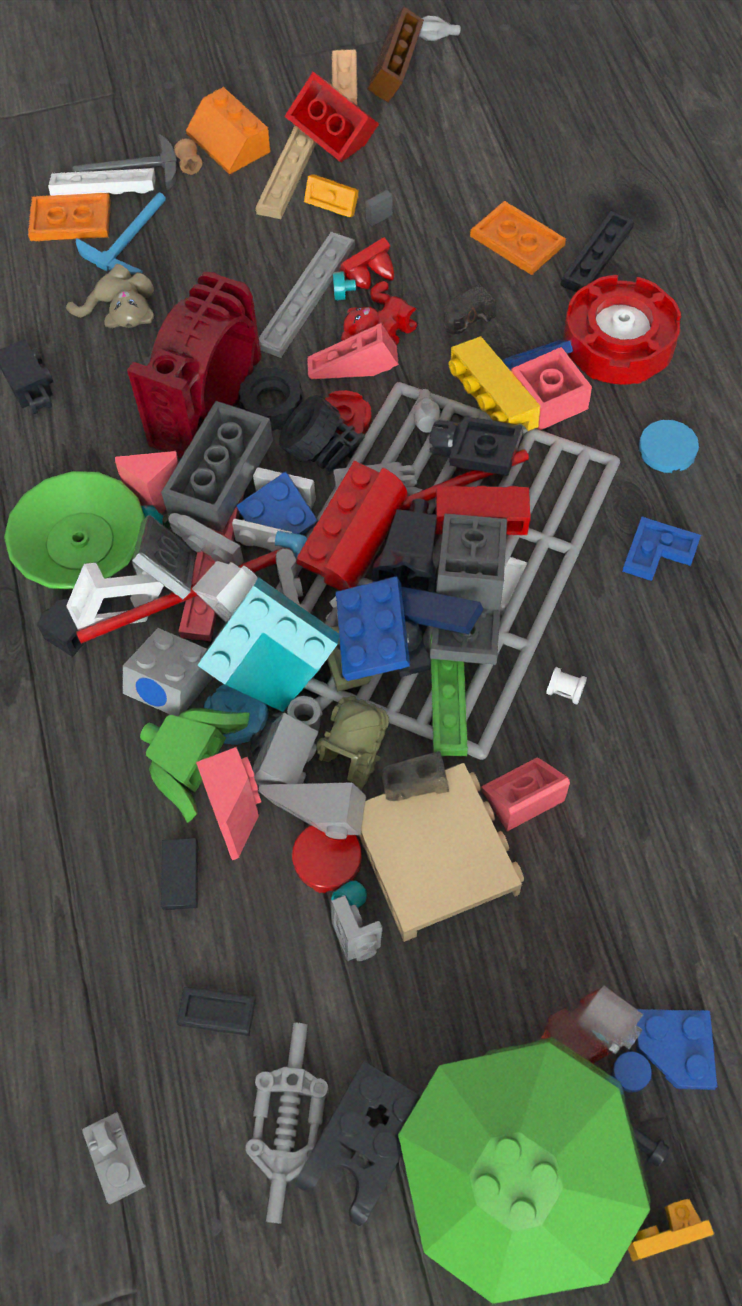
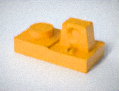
(331, 195)
(684, 1228)

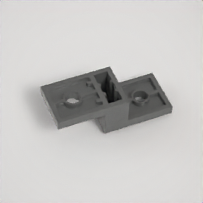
(475, 574)

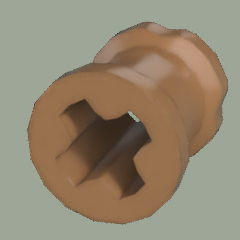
(186, 152)

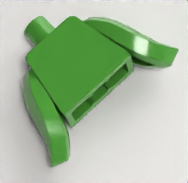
(181, 744)

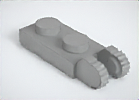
(288, 576)

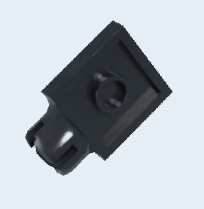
(477, 444)

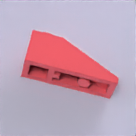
(356, 356)

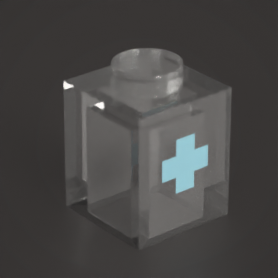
(611, 1020)

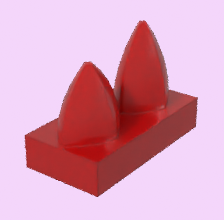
(374, 257)

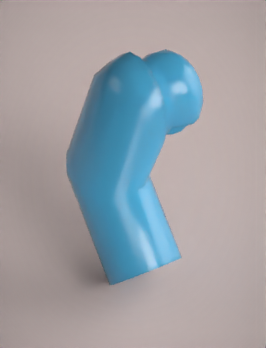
(290, 540)

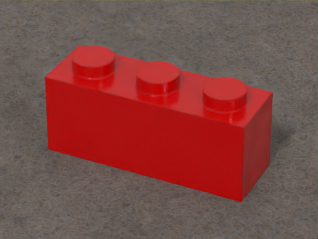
(484, 501)

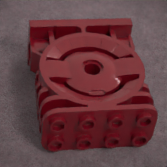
(196, 360)

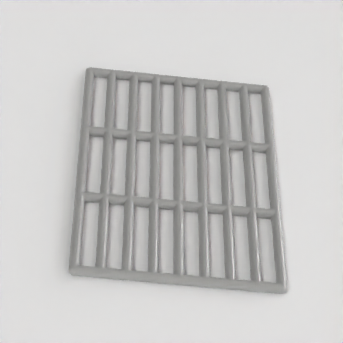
(542, 539)

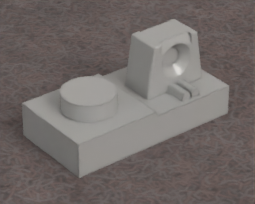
(113, 1158)

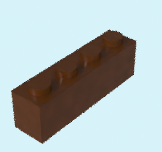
(395, 54)

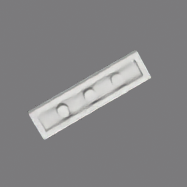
(102, 182)

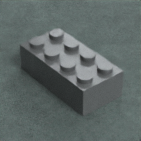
(218, 465)

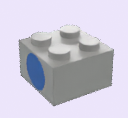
(165, 673)

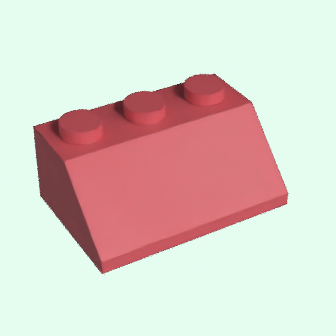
(232, 796)

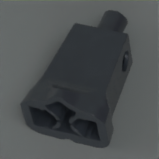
(410, 549)

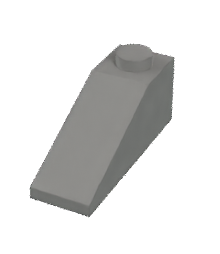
(326, 806)

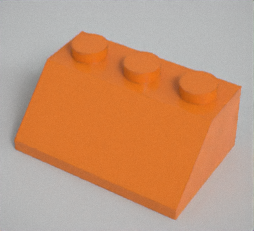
(228, 131)

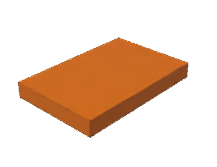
(69, 216)
(518, 237)

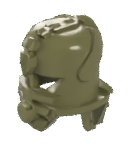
(356, 735)

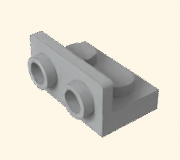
(355, 941)

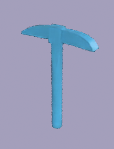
(107, 259)

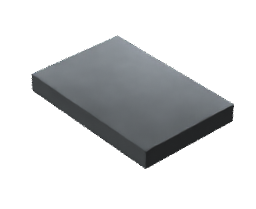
(164, 556)

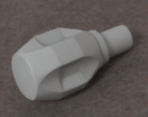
(436, 28)
(426, 411)

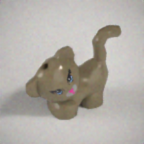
(126, 296)

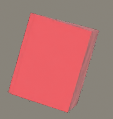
(147, 475)
(526, 792)

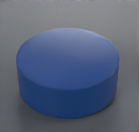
(632, 1071)

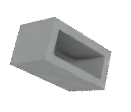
(285, 752)

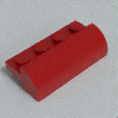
(353, 526)

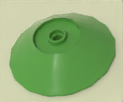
(70, 508)

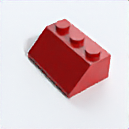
(331, 118)

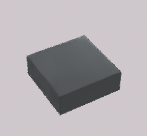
(379, 208)

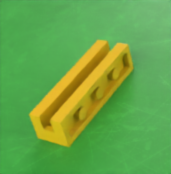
(493, 384)

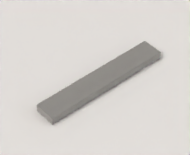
(305, 294)

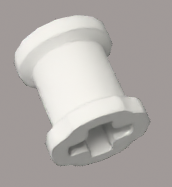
(566, 685)

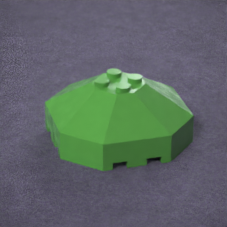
(524, 1171)

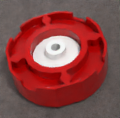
(622, 329)

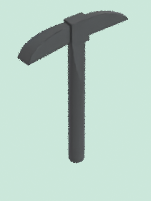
(166, 159)

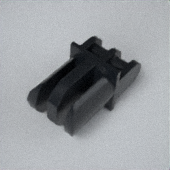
(338, 447)

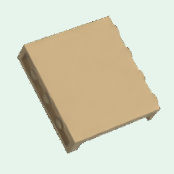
(437, 853)

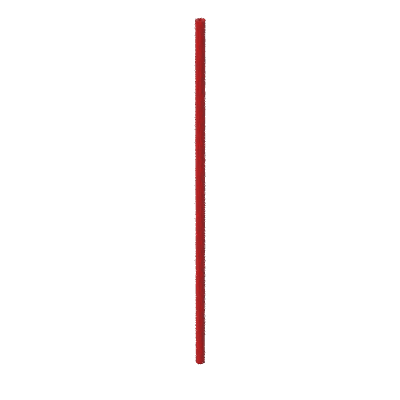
(261, 562)

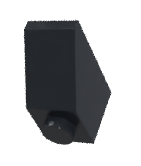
(59, 628)

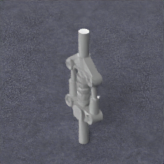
(282, 1164)

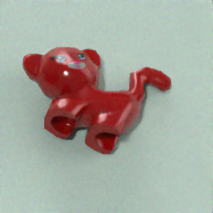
(393, 316)

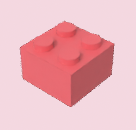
(555, 386)

